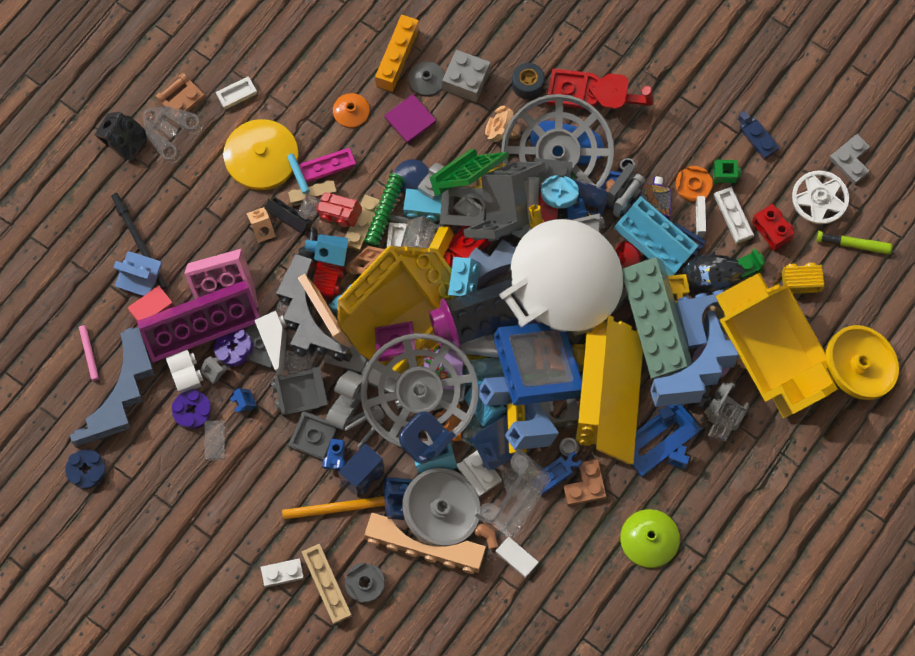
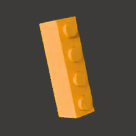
(397, 53)

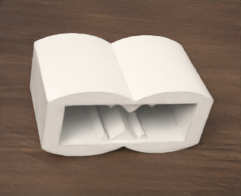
(184, 372)

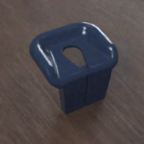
(415, 447)

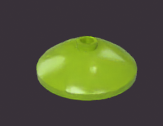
(650, 551)

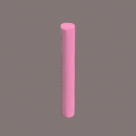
(89, 353)

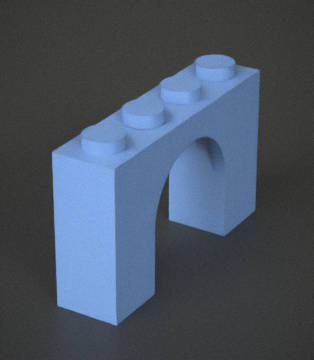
(690, 315)
(532, 433)

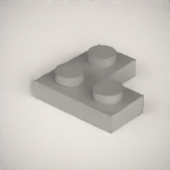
(847, 159)

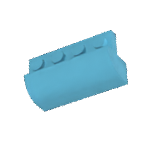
(655, 235)

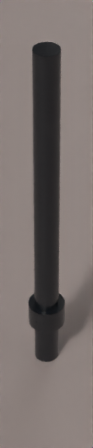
(123, 211)

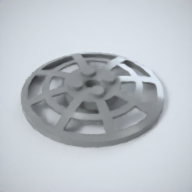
(561, 137)
(416, 376)

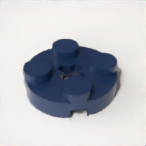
(77, 461)

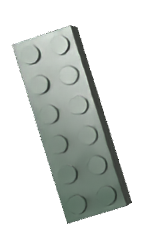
(656, 318)

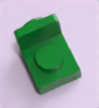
(751, 263)

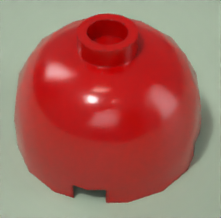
(628, 254)

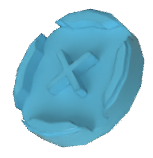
(559, 191)

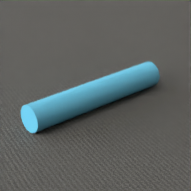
(298, 174)

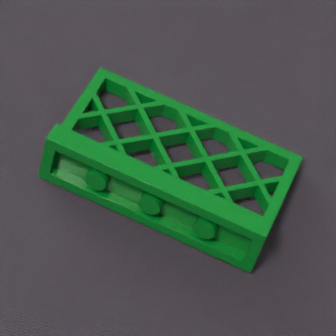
(465, 170)

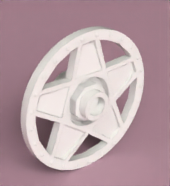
(820, 197)

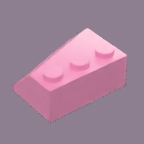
(218, 273)

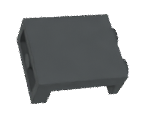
(299, 391)

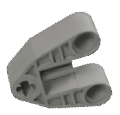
(346, 405)

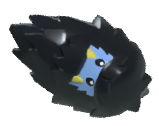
(712, 272)

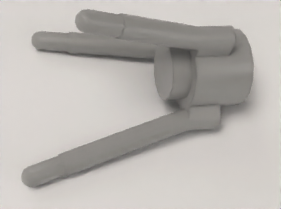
(377, 413)

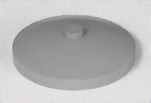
(441, 507)

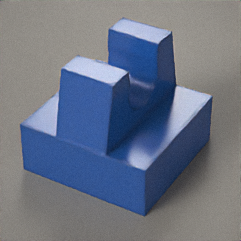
(576, 211)
(245, 400)
(678, 459)

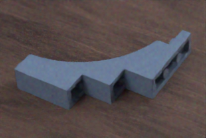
(495, 264)
(111, 416)

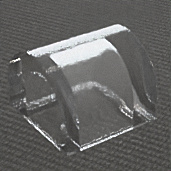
(308, 207)

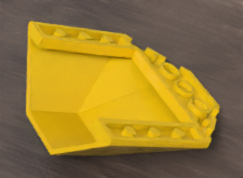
(395, 290)

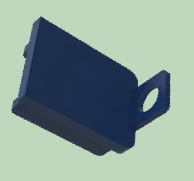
(493, 444)

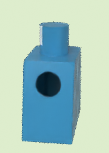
(334, 252)

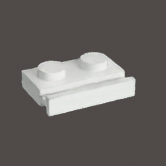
(479, 477)

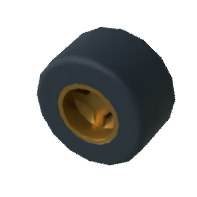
(530, 74)

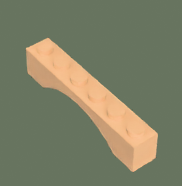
(463, 555)

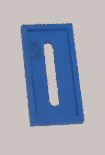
(687, 430)

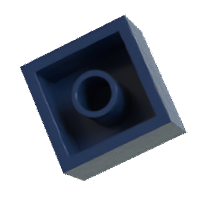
(362, 470)

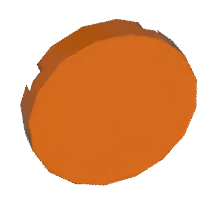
(693, 182)

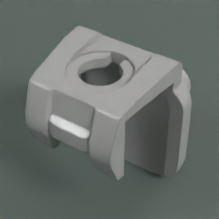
(712, 410)

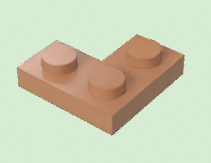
(590, 488)

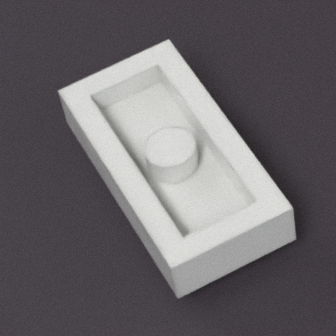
(282, 573)

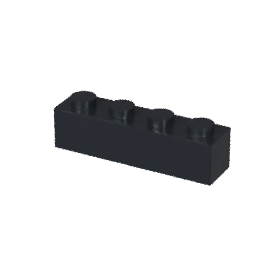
(287, 214)

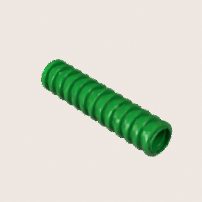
(384, 210)

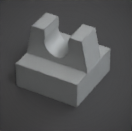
(212, 369)

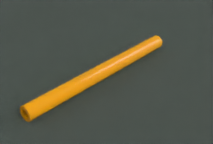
(333, 507)

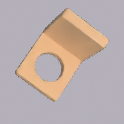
(259, 219)

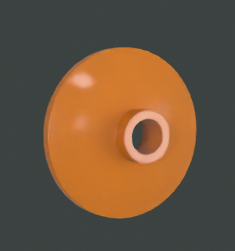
(353, 117)

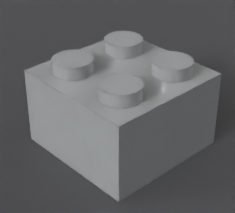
(466, 76)

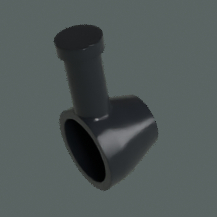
(312, 236)

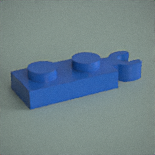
(561, 470)

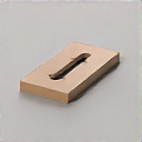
(324, 310)

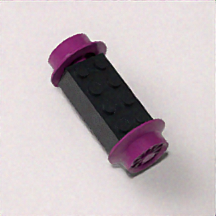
(474, 315)

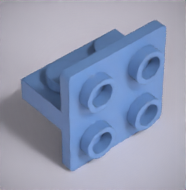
(137, 273)

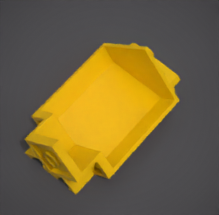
(776, 344)
(611, 389)

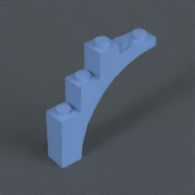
(690, 383)

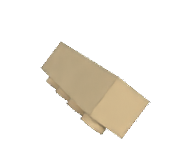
(296, 196)

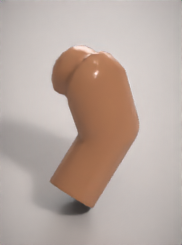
(489, 534)

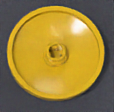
(259, 153)
(862, 362)

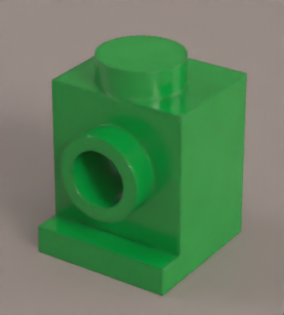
(728, 166)

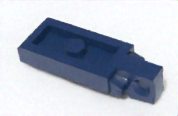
(757, 135)

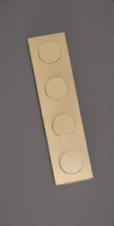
(326, 584)

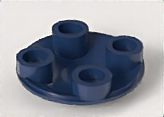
(413, 172)

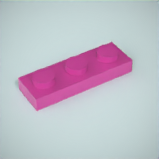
(327, 165)

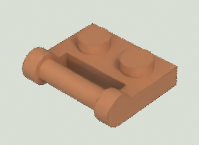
(185, 99)
(366, 258)

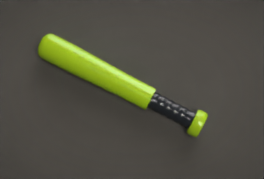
(868, 245)

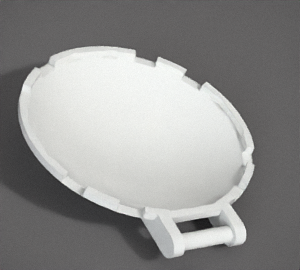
(564, 276)

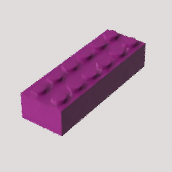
(198, 321)

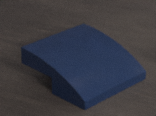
(393, 495)

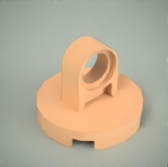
(496, 127)

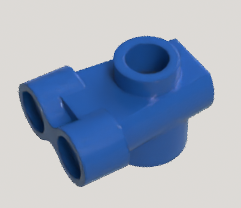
(334, 459)

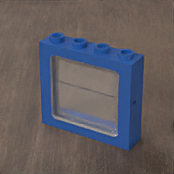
(537, 364)

